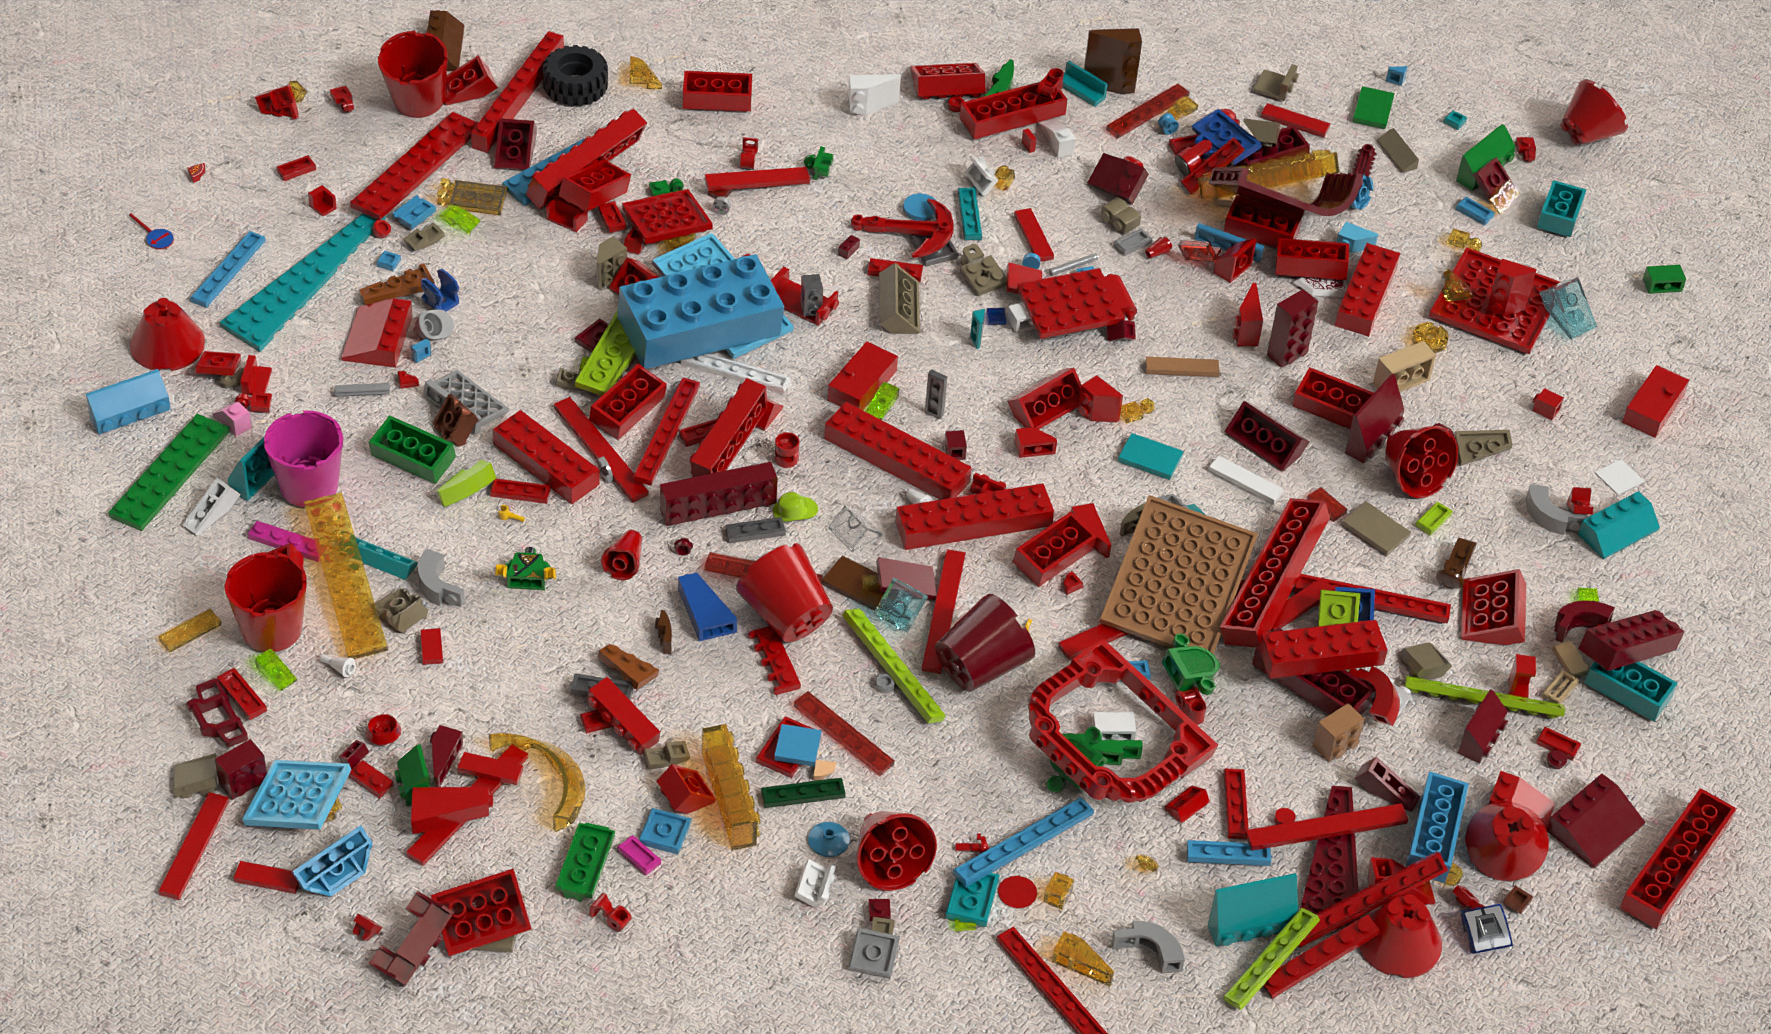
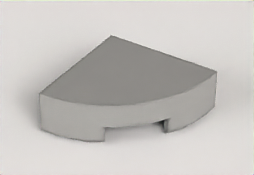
(605, 470)

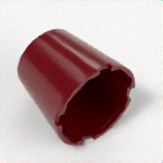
(984, 644)

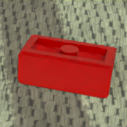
(1187, 803)

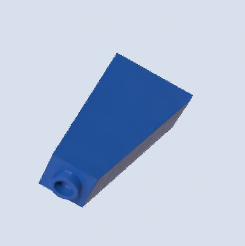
(705, 609)

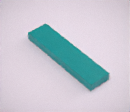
(969, 214)

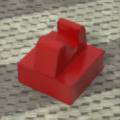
(366, 924)

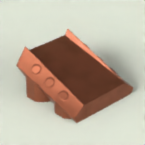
(455, 421)

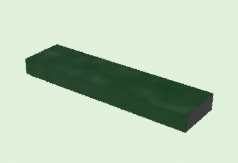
(803, 792)

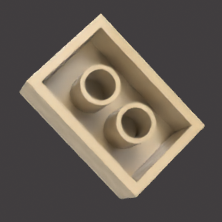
(1409, 365)

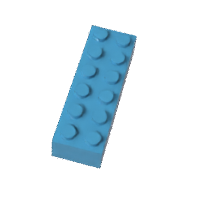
(1438, 820)

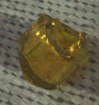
(298, 91)
(1005, 176)

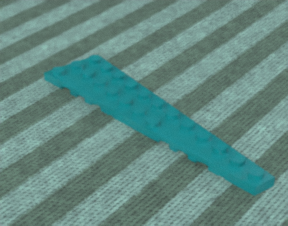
(276, 304)

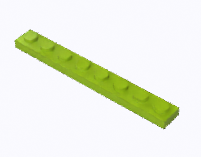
(894, 666)
(1475, 695)

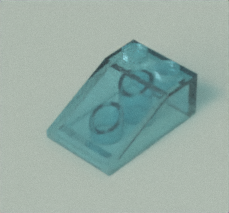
(1569, 307)

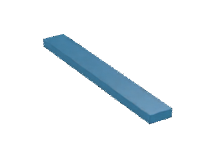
(1023, 842)

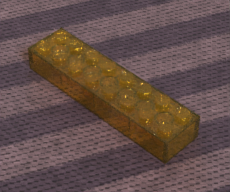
(1279, 172)

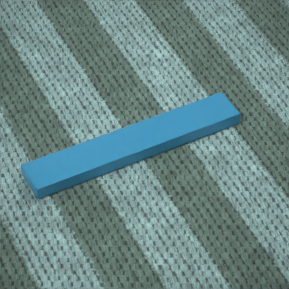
(227, 269)

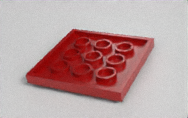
(667, 216)

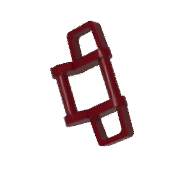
(201, 705)

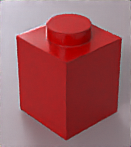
(1547, 403)

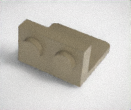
(1276, 84)

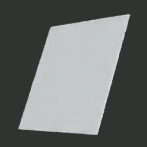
(1619, 476)

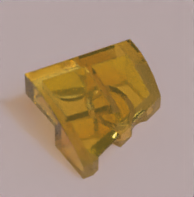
(642, 74)

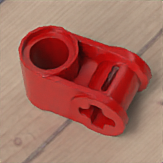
(1051, 83)
(1192, 704)

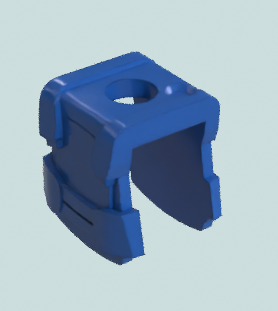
(447, 291)

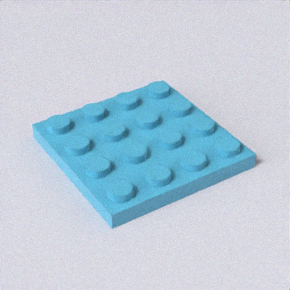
(297, 794)

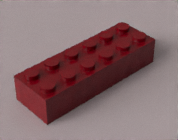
(718, 493)
(1631, 640)
(1327, 689)

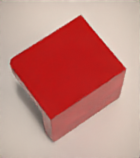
(322, 200)

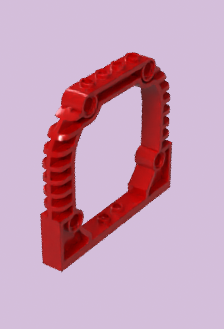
(1104, 664)

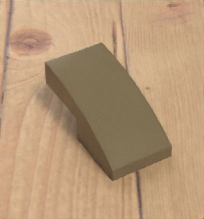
(424, 238)
(663, 757)

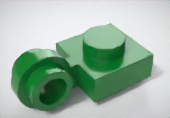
(661, 187)

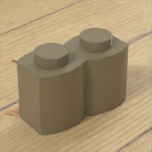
(1120, 215)

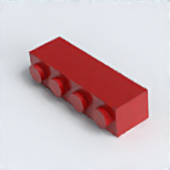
(623, 715)

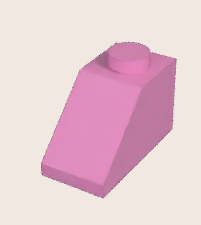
(234, 417)

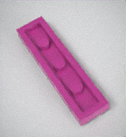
(279, 537)

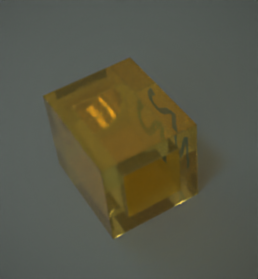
(1058, 890)

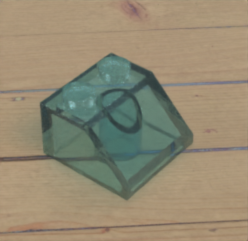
(900, 605)

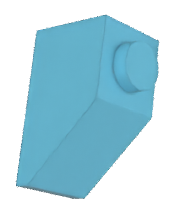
(1356, 237)

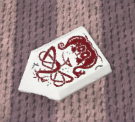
(1322, 287)

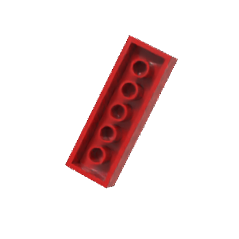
(1010, 110)
(1367, 289)
(731, 429)
(546, 456)
(1322, 649)

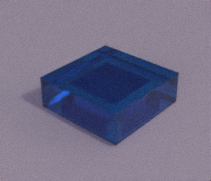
(996, 316)

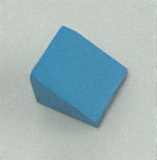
(1396, 74)

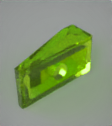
(883, 400)
(274, 669)

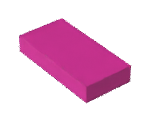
(639, 855)

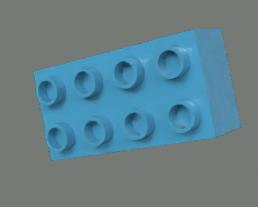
(700, 311)

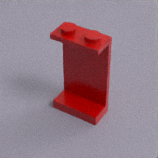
(790, 296)

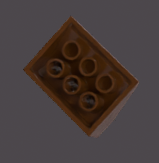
(1114, 57)

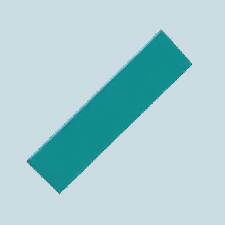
(385, 560)

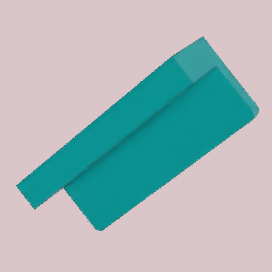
(1084, 84)

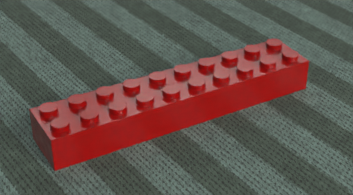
(1275, 572)

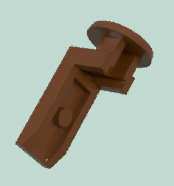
(1457, 565)

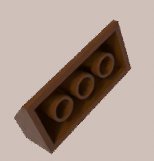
(450, 32)

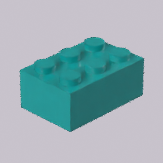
(1561, 208)

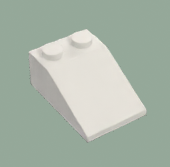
(872, 92)

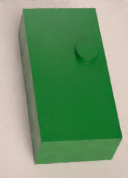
(412, 449)

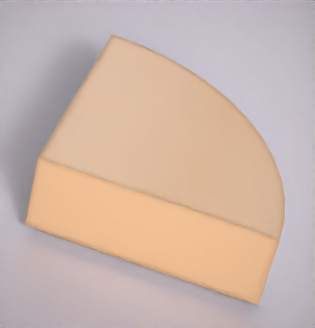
(823, 769)

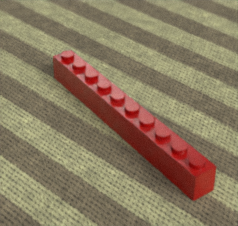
(515, 93)

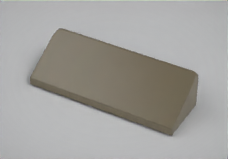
(1398, 150)

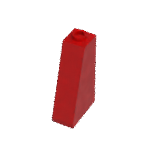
(447, 806)

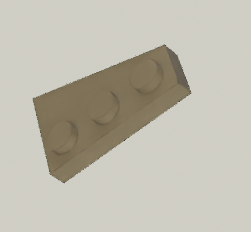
(1481, 444)

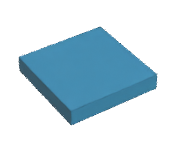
(798, 745)
(665, 831)

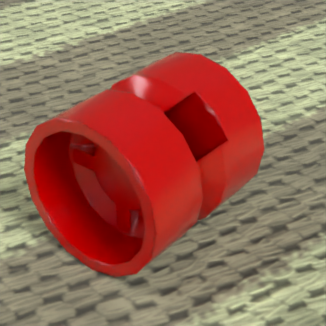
(786, 450)

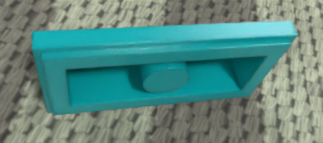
(977, 325)

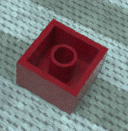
(241, 769)

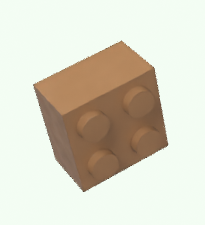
(1338, 733)

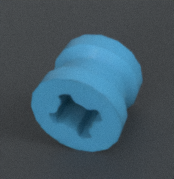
(1168, 123)

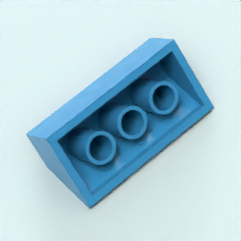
(128, 401)

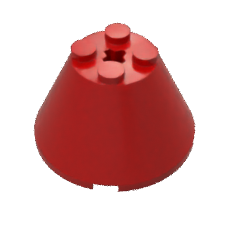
(1593, 115)
(166, 337)
(1422, 459)
(1506, 841)
(894, 849)
(1407, 938)

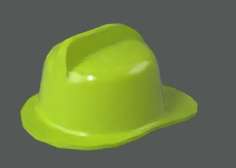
(794, 507)

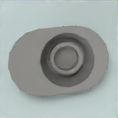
(434, 324)

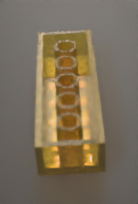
(730, 787)

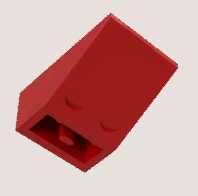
(1383, 867)

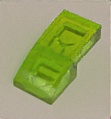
(457, 216)

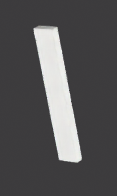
(738, 371)

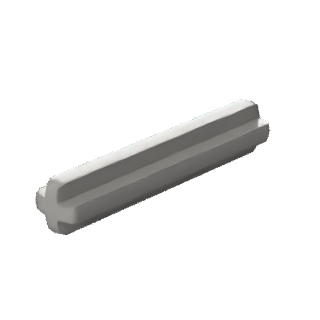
(362, 389)

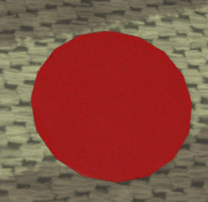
(1017, 891)

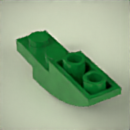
(1003, 79)
(1116, 749)

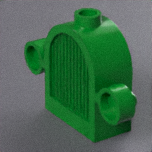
(1190, 666)
(1092, 736)

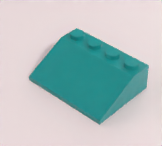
(251, 472)
(1253, 909)

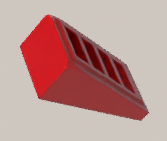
(634, 242)

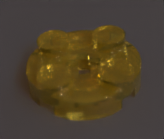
(1439, 335)

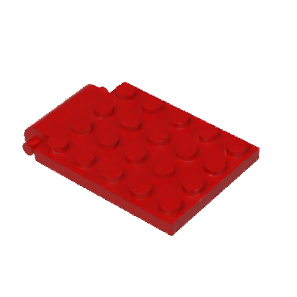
(1076, 302)

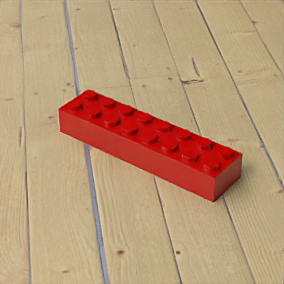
(604, 144)
(897, 452)
(974, 516)
(1678, 858)

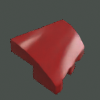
(278, 102)

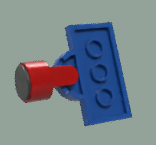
(1213, 133)

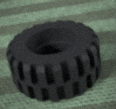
(578, 89)

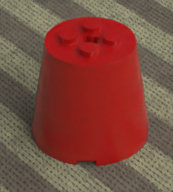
(414, 72)
(786, 592)
(267, 600)

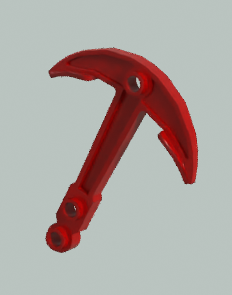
(939, 230)

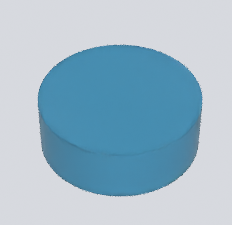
(1031, 260)

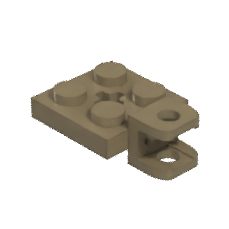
(976, 264)

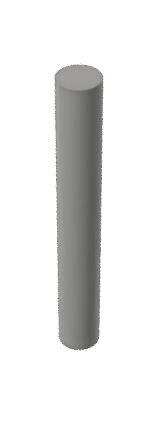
(1070, 265)

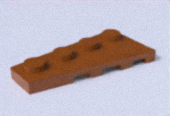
(396, 286)

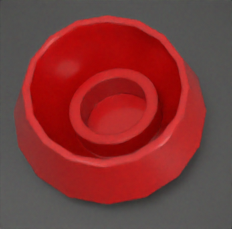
(383, 729)

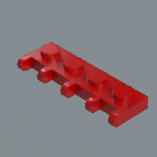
(777, 659)

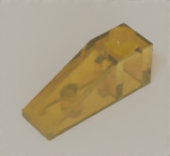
(1081, 958)

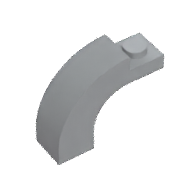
(1549, 515)
(433, 588)
(1154, 939)

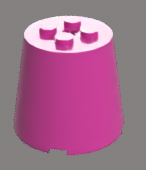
(305, 455)

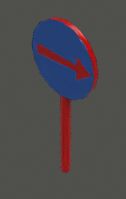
(157, 238)

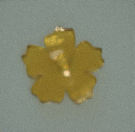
(1147, 862)

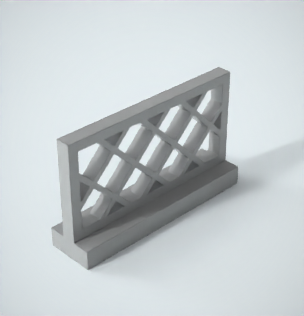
(437, 396)

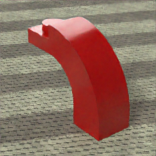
(1387, 701)

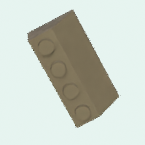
(899, 301)

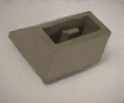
(609, 261)

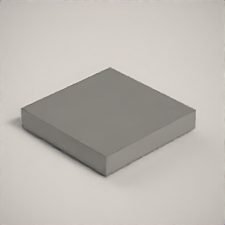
(874, 953)

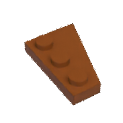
(631, 667)

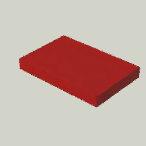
(767, 754)

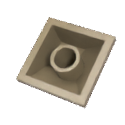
(1264, 131)

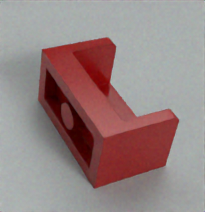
(566, 214)
(1522, 670)

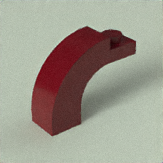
(1580, 614)

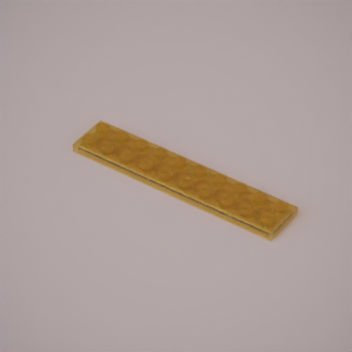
(345, 576)

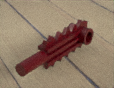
(1364, 160)

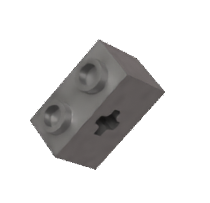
(811, 294)

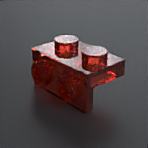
(1198, 250)

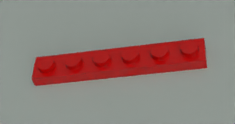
(1321, 955)

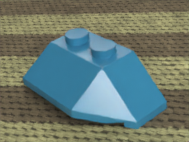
(336, 864)

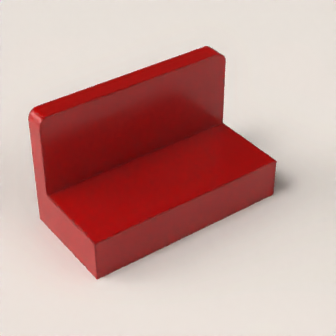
(254, 377)

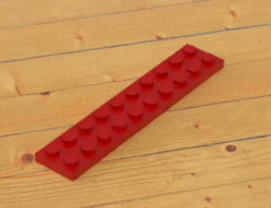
(414, 166)

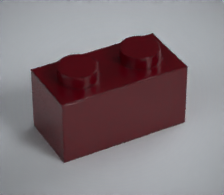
(849, 246)
(354, 753)

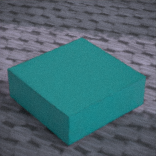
(1455, 120)

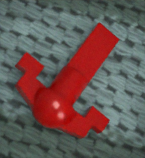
(974, 847)

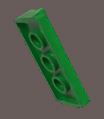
(585, 861)

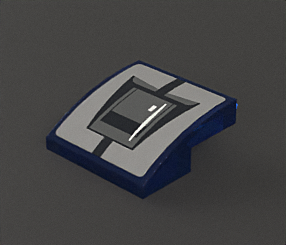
(1486, 928)

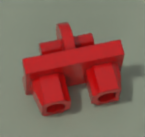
(983, 484)

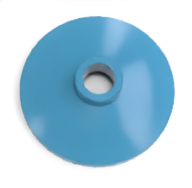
(828, 845)

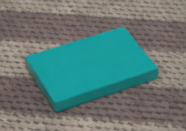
(1150, 456)
(974, 901)

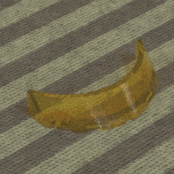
(562, 762)

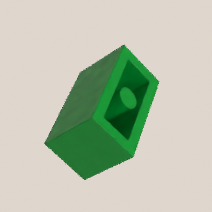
(1664, 279)

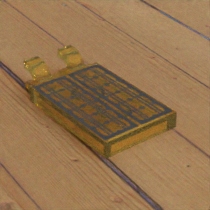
(472, 196)

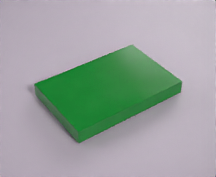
(1373, 107)

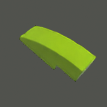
(466, 483)

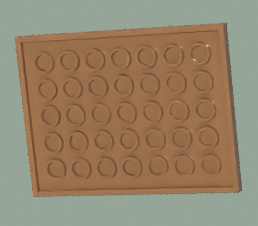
(1178, 576)

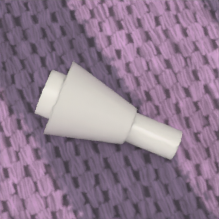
(343, 665)

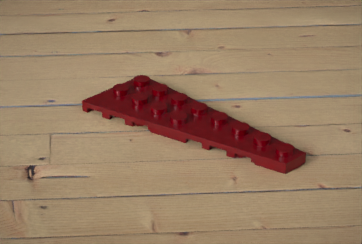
(1334, 862)

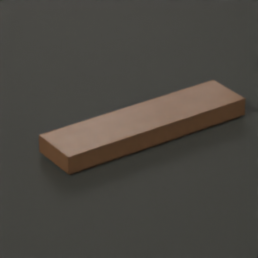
(1182, 366)

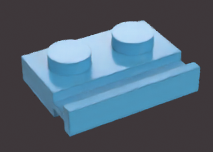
(414, 212)

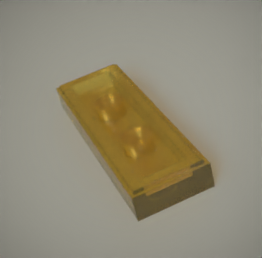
(190, 630)

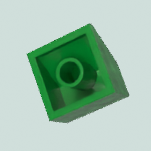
(411, 773)

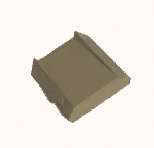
(401, 609)
(1425, 661)
(195, 777)

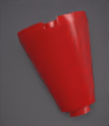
(623, 556)

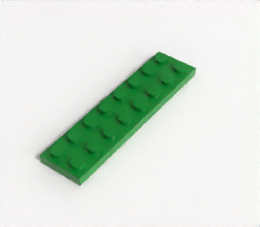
(169, 472)

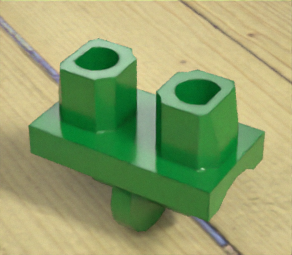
(820, 164)

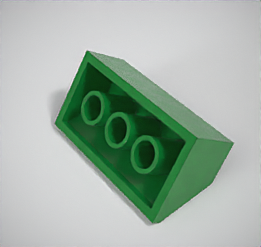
(1496, 144)

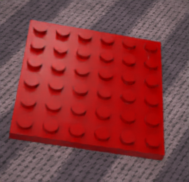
(1513, 330)

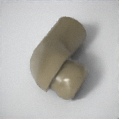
(232, 381)

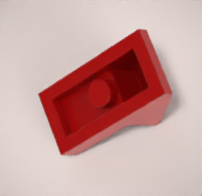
(1580, 501)

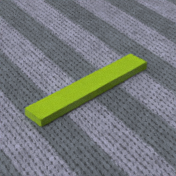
(1271, 958)

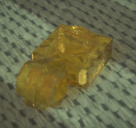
(1184, 105)
(1461, 238)
(1133, 412)

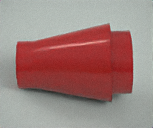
(1159, 247)

